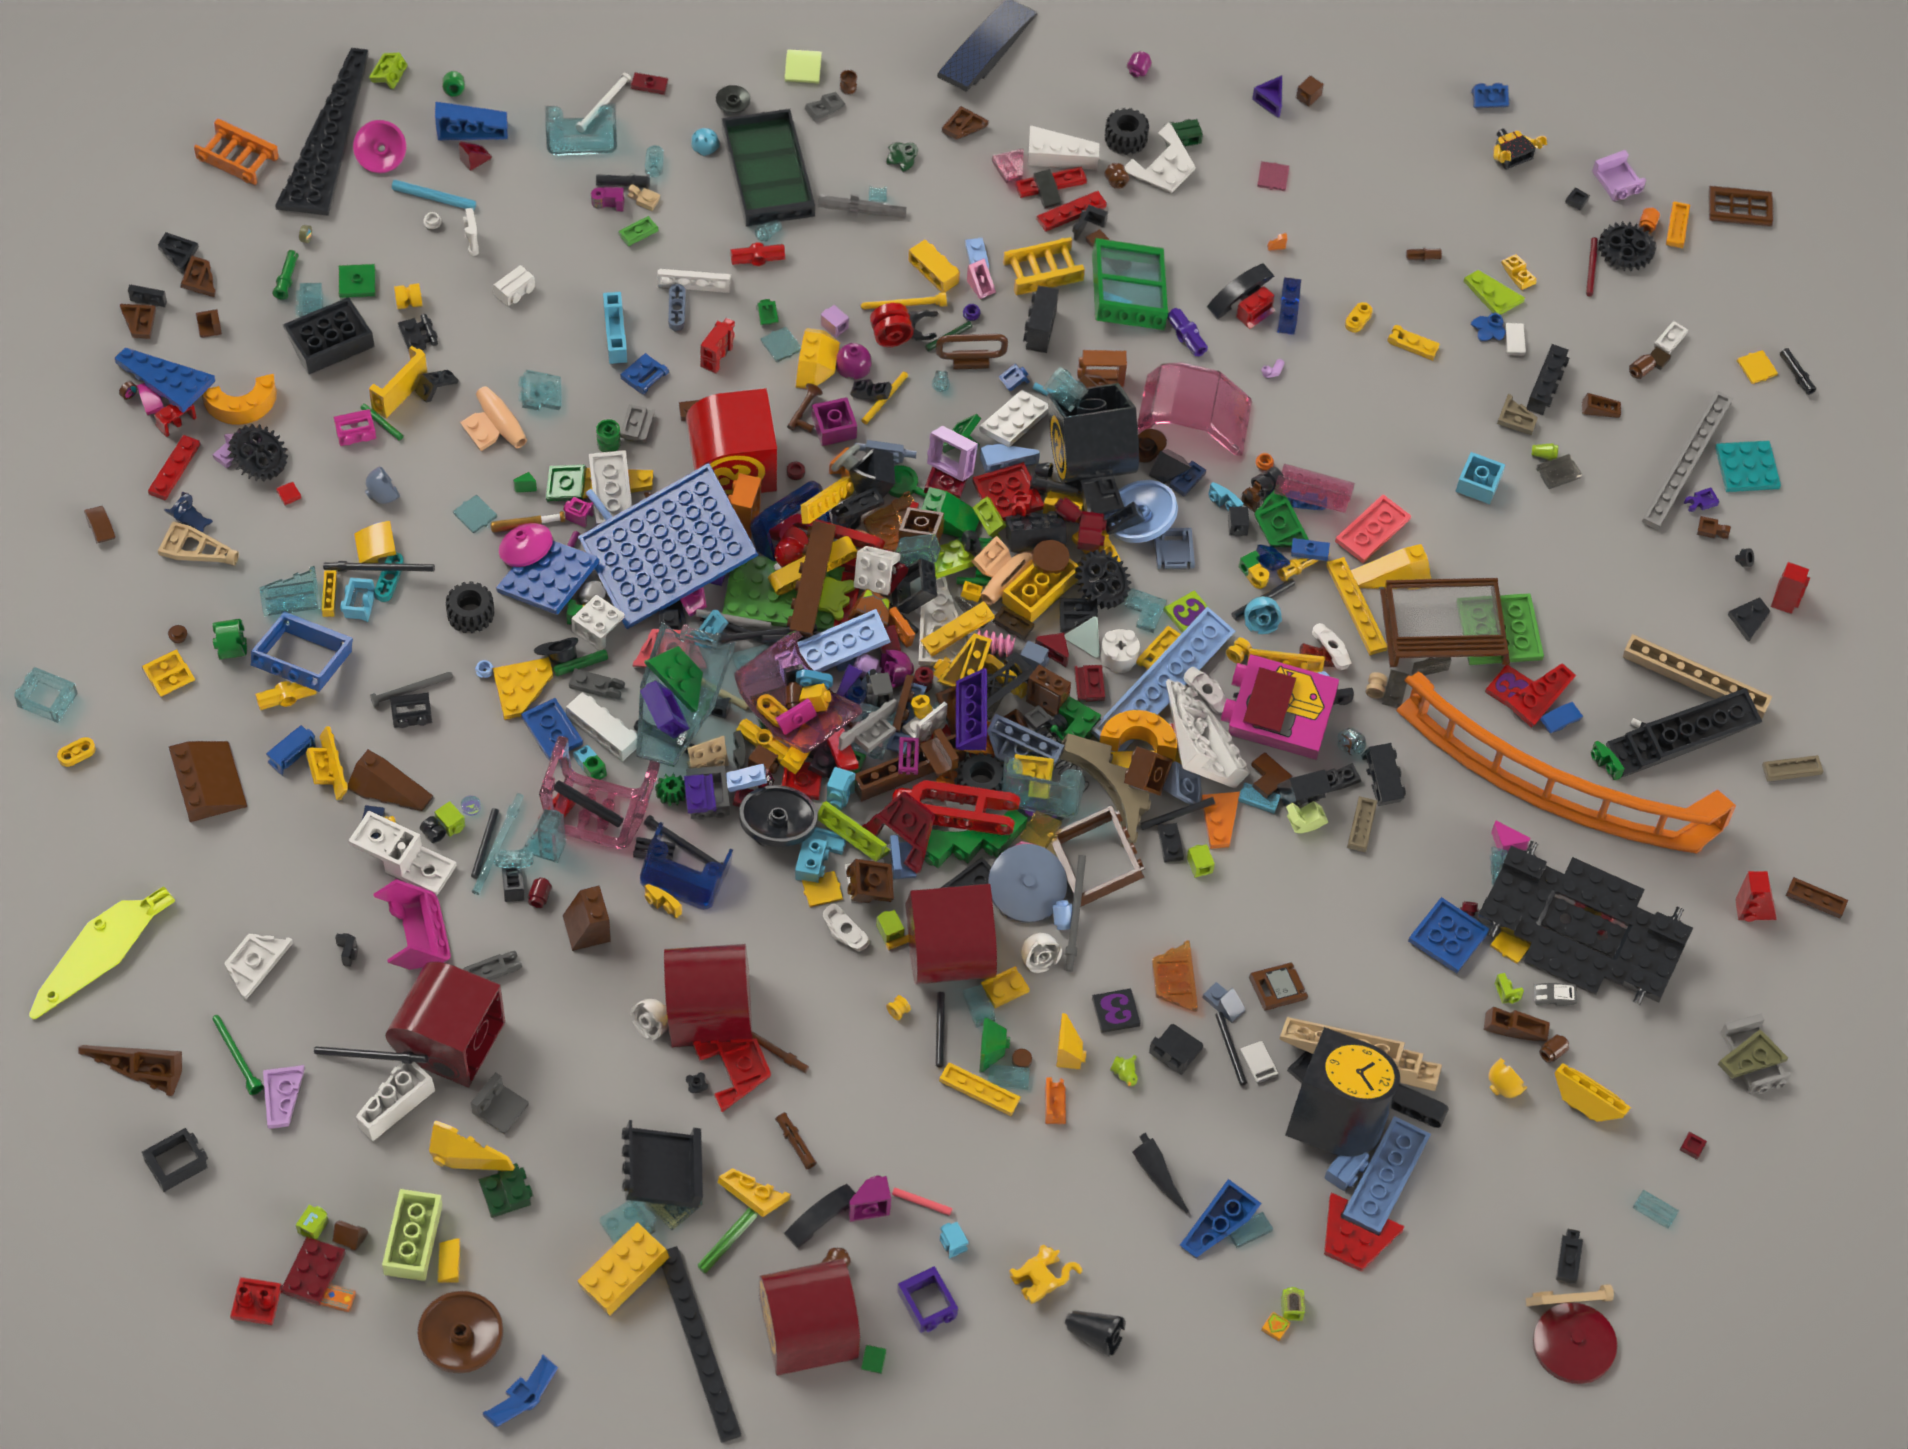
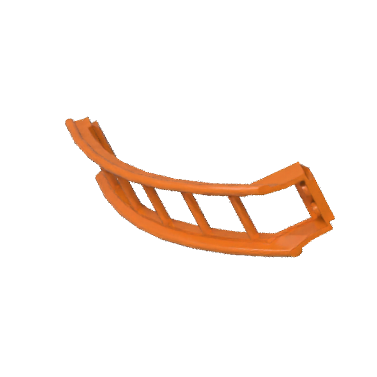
(1706, 816)

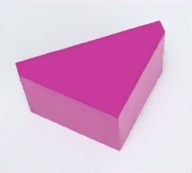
(1506, 837)

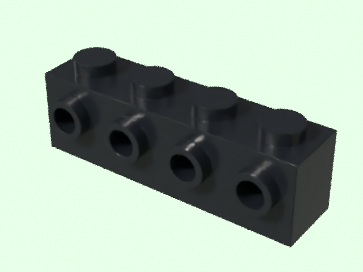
(1547, 379)

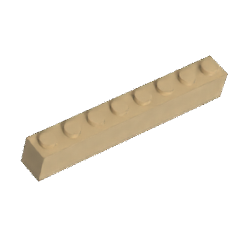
(1689, 672)

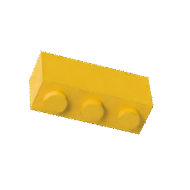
(934, 266)

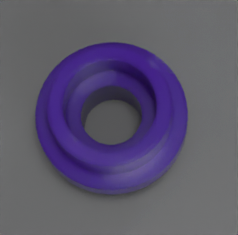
(971, 308)

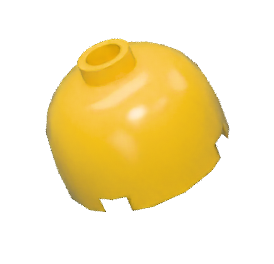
(1505, 1080)

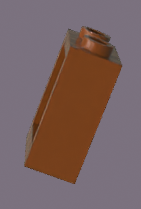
(1104, 358)

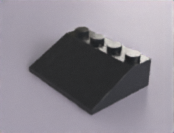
(329, 335)

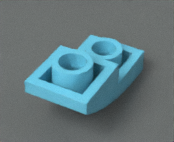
(1222, 496)

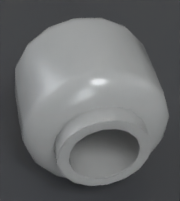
(591, 589)

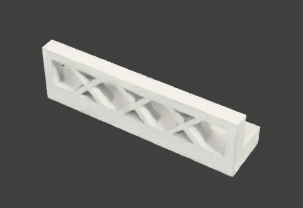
(694, 280)

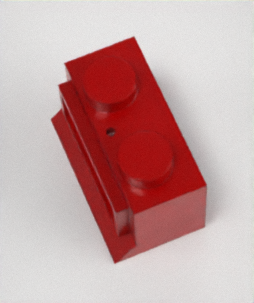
(1256, 307)
(171, 414)

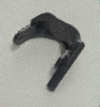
(915, 316)

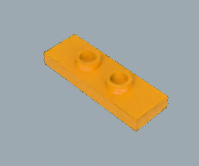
(1678, 224)

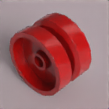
(891, 324)

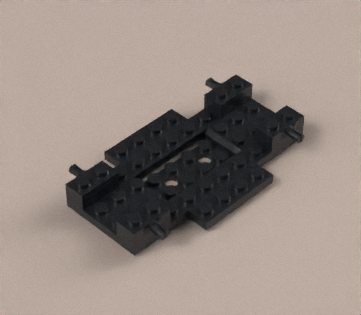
(1641, 954)

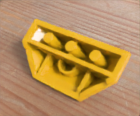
(816, 357)
(1588, 1095)

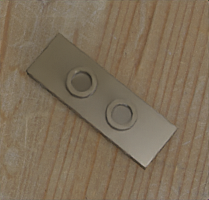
(1792, 768)
(1362, 824)

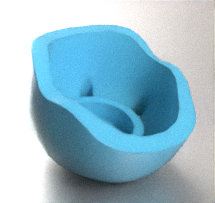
(705, 141)

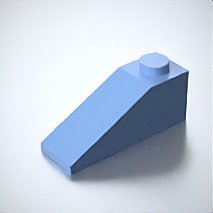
(1000, 456)

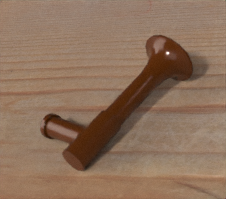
(813, 391)

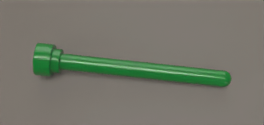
(253, 1084)

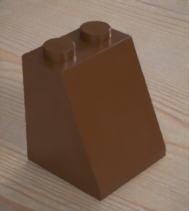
(587, 919)

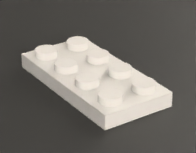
(1014, 418)
(610, 482)

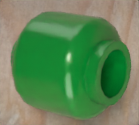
(453, 83)

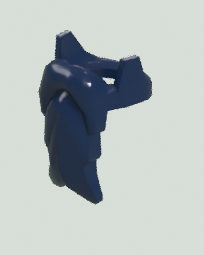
(187, 514)

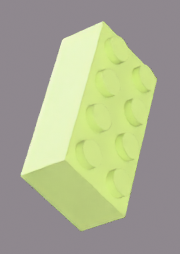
(412, 1235)

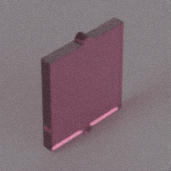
(1273, 176)

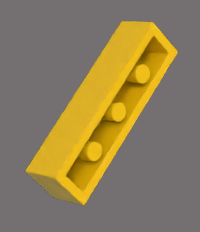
(329, 593)

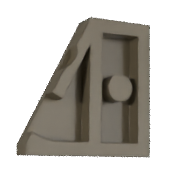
(1517, 417)

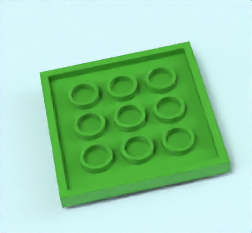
(1520, 630)

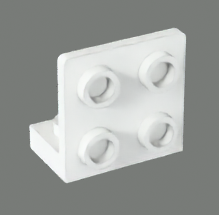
(874, 569)
(596, 621)
(924, 727)

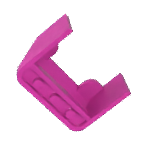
(421, 923)

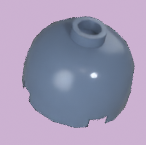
(380, 487)

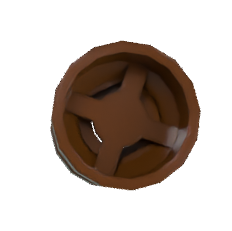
(848, 81)

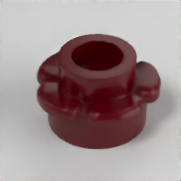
(1469, 908)

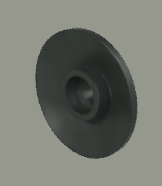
(732, 99)

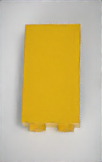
(389, 397)

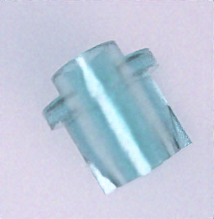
(941, 381)

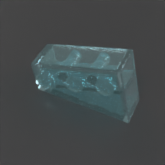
(291, 595)

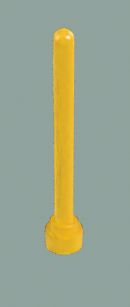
(939, 299)

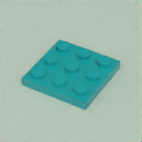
(1747, 466)

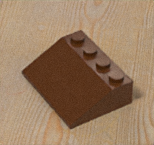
(207, 778)

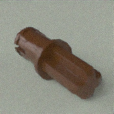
(1425, 254)

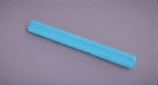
(433, 194)

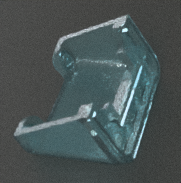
(565, 139)
(1043, 795)

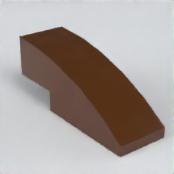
(1516, 1025)

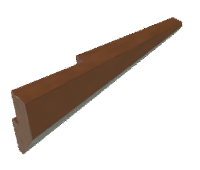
(154, 1067)

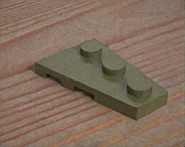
(1752, 1055)

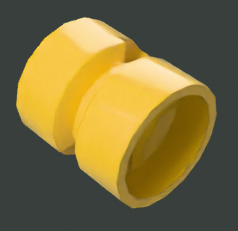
(408, 296)

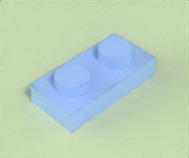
(976, 250)
(746, 778)

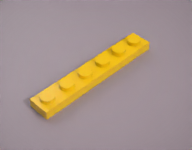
(826, 499)
(1356, 606)

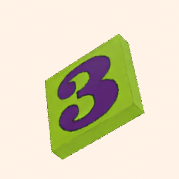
(1185, 610)

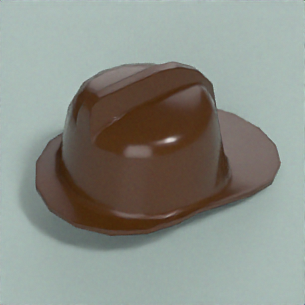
(1150, 444)

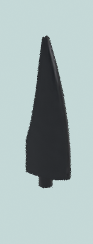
(1154, 1165)

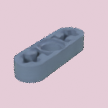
(676, 313)

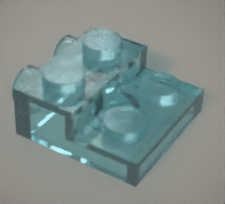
(540, 390)

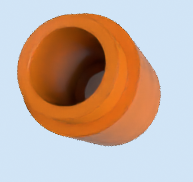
(1649, 219)

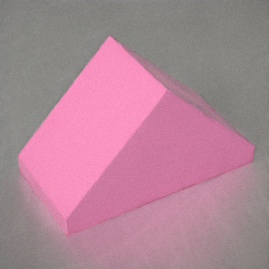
(980, 279)

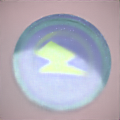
(470, 805)

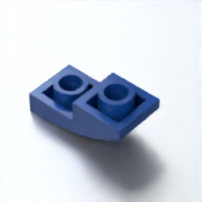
(1561, 717)

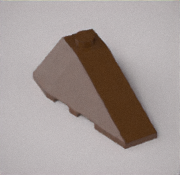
(381, 780)

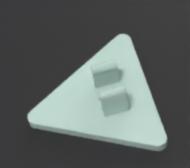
(1086, 637)

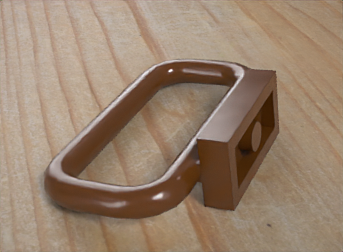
(971, 358)

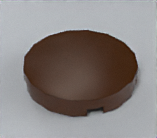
(1050, 557)

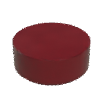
(795, 470)

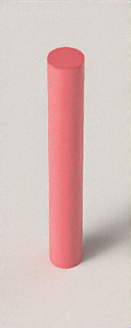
(922, 1201)

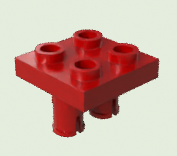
(256, 1301)

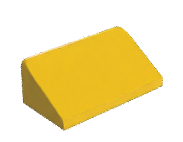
(449, 1261)

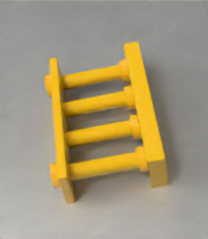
(1051, 279)

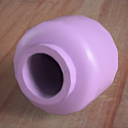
(867, 663)

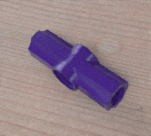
(1187, 332)

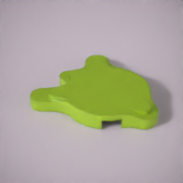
(833, 596)

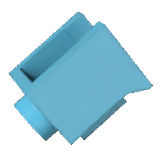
(953, 1239)

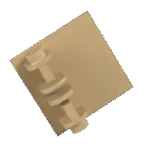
(708, 754)

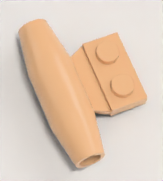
(495, 420)
(997, 563)

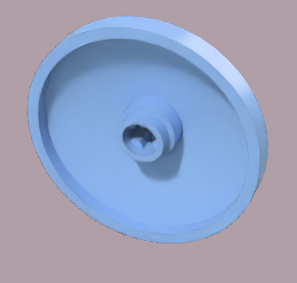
(1157, 506)

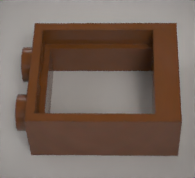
(1037, 695)

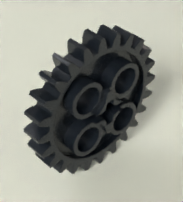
(1627, 246)
(257, 452)
(1106, 595)

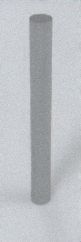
(737, 620)

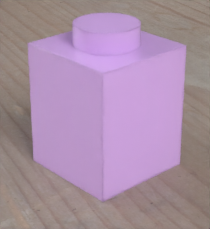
(834, 321)

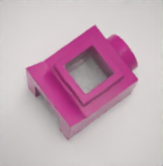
(577, 511)

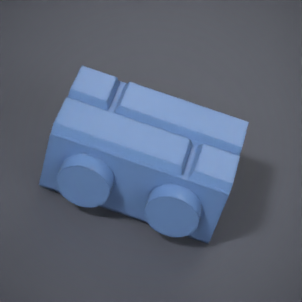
(1345, 1169)

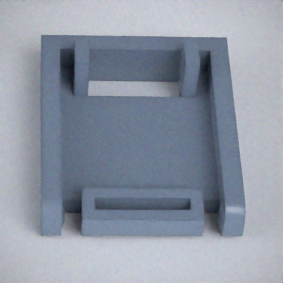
(1175, 553)

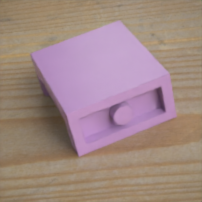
(1618, 176)

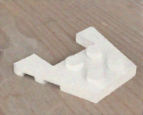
(1169, 168)

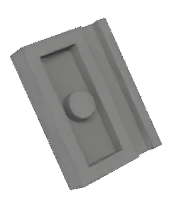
(637, 423)

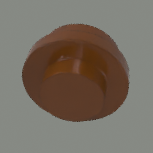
(177, 633)

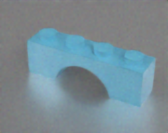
(615, 327)

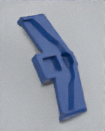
(523, 1394)

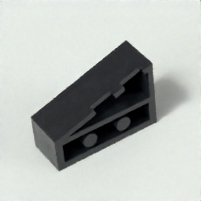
(1384, 774)

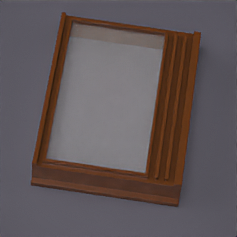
(1443, 619)

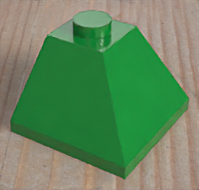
(993, 1044)

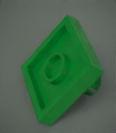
(964, 428)

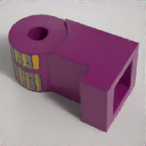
(608, 198)

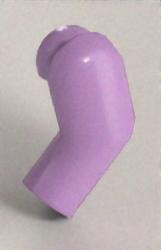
(1269, 372)

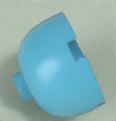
(1262, 615)

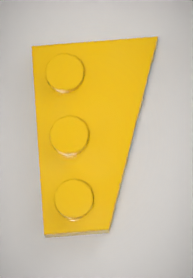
(753, 1194)

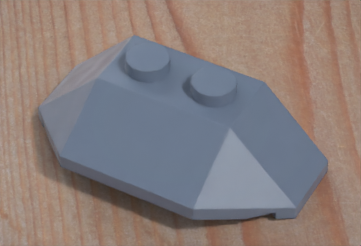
(1012, 738)

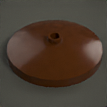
(456, 1315)

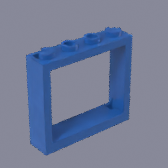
(310, 632)

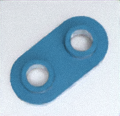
(810, 677)

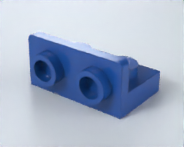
(1490, 96)

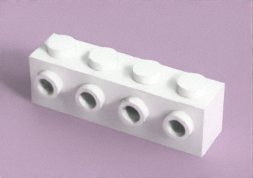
(602, 726)

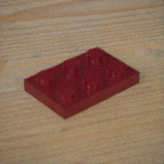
(313, 1271)

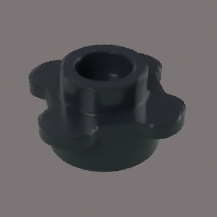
(696, 1088)

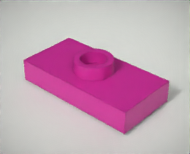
(796, 716)

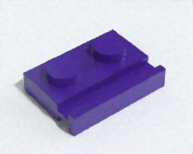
(699, 793)

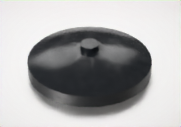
(778, 816)

